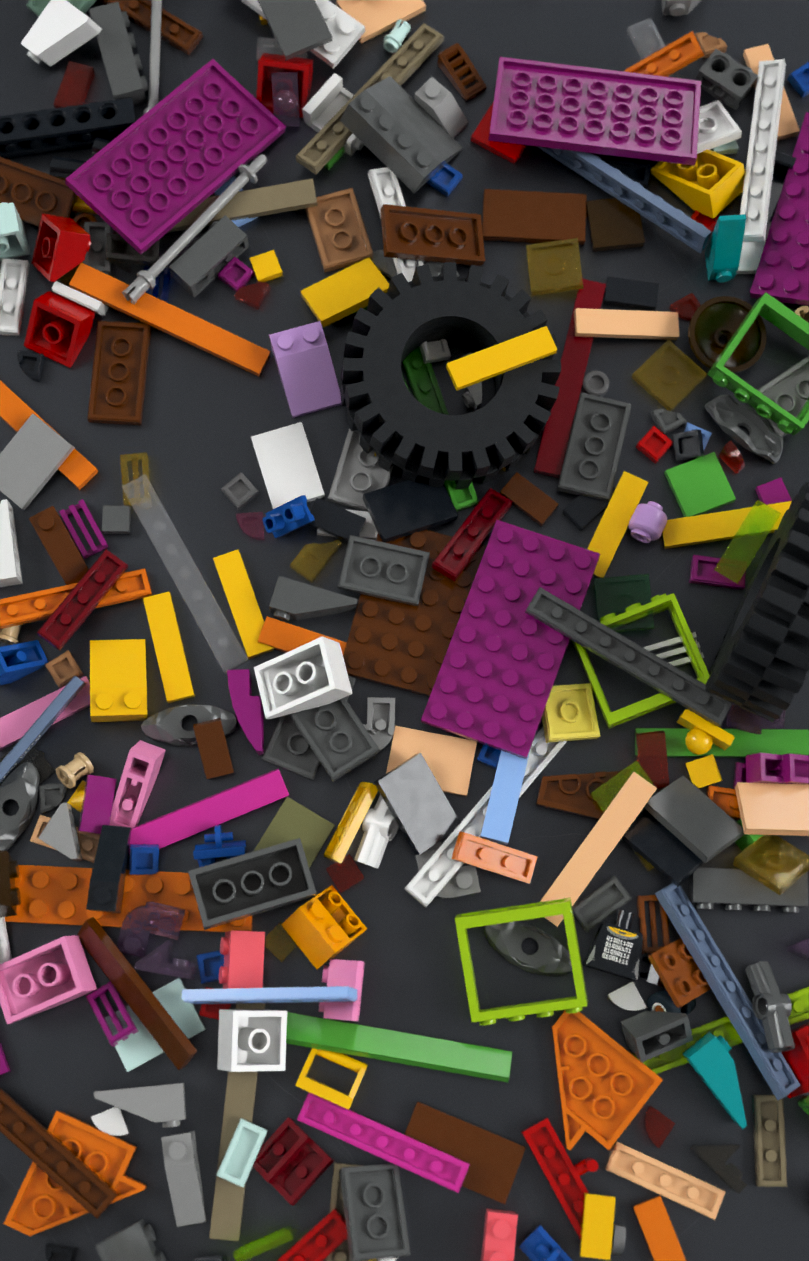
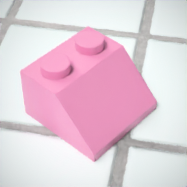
(343, 973)

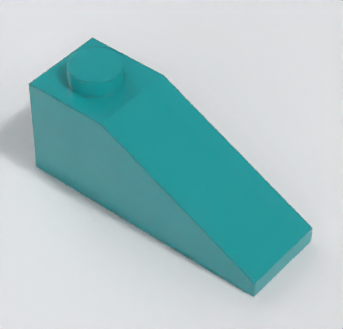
(725, 248)
(717, 1070)

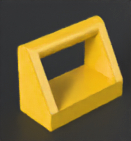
(328, 1092)

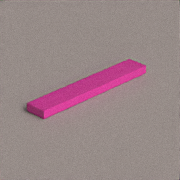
(211, 811)
(384, 1142)

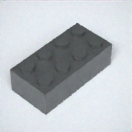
(252, 883)

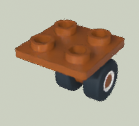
(679, 976)

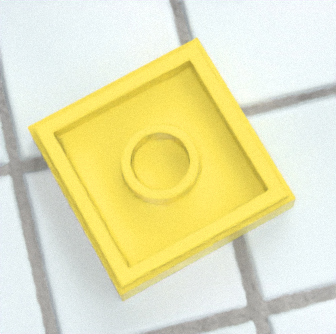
(570, 714)

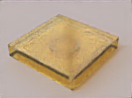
(554, 266)
(669, 375)
(773, 862)

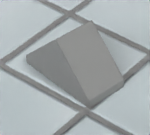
(62, 833)

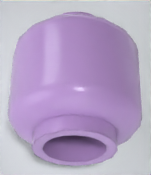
(647, 522)

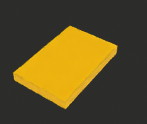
(344, 291)

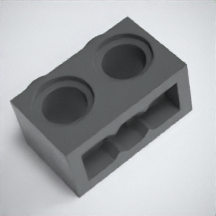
(721, 83)

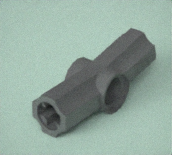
(771, 1007)

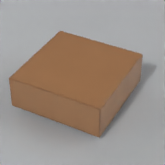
(64, 669)

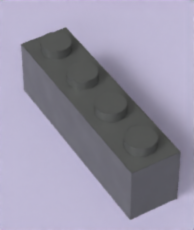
(117, 53)
(738, 889)

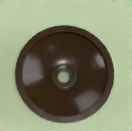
(721, 319)

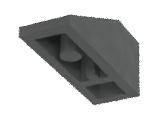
(304, 601)

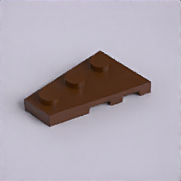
(573, 793)

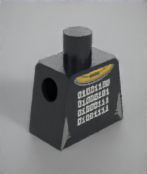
(616, 948)

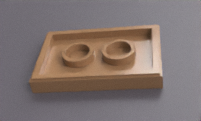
(339, 230)

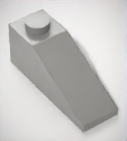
(154, 1103)
(184, 1178)

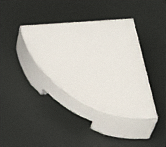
(627, 998)
(111, 1122)

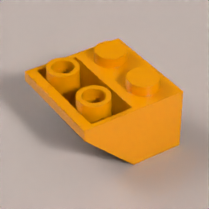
(324, 926)

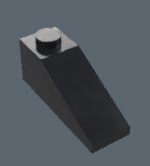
(109, 870)

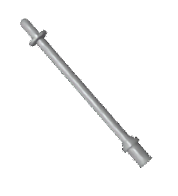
(154, 68)
(146, 279)

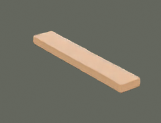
(600, 842)

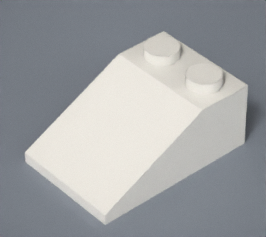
(303, 678)

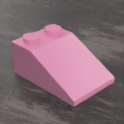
(44, 978)

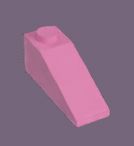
(136, 784)

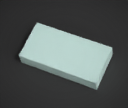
(242, 1152)

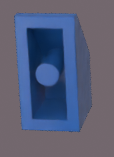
(20, 660)

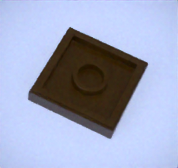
(613, 225)

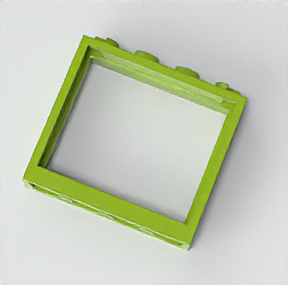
(658, 701)
(512, 914)

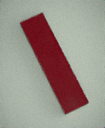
(471, 534)
(82, 600)

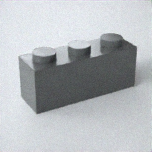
(208, 256)

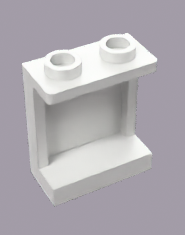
(325, 106)

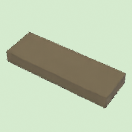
(769, 1141)

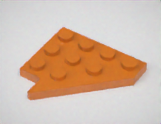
(598, 1081)
(44, 1203)

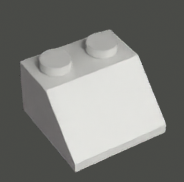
(252, 1040)

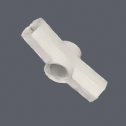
(378, 829)

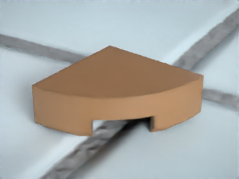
(709, 44)

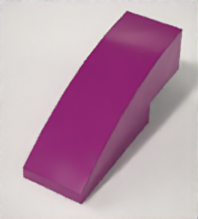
(247, 707)
(777, 768)

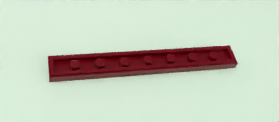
(570, 381)

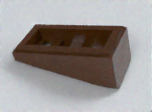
(451, 59)

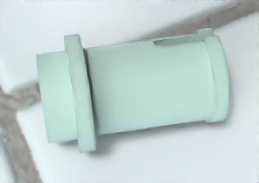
(393, 41)

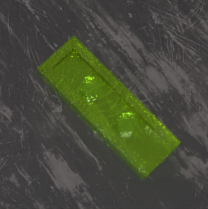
(747, 541)

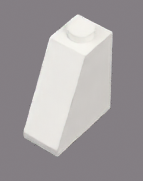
(58, 32)

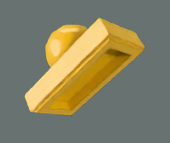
(703, 733)

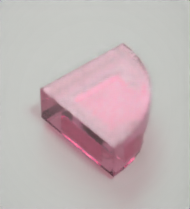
(251, 524)

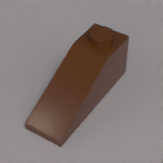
(59, 545)

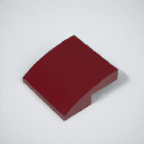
(291, 1161)

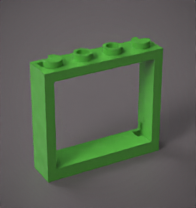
(791, 325)

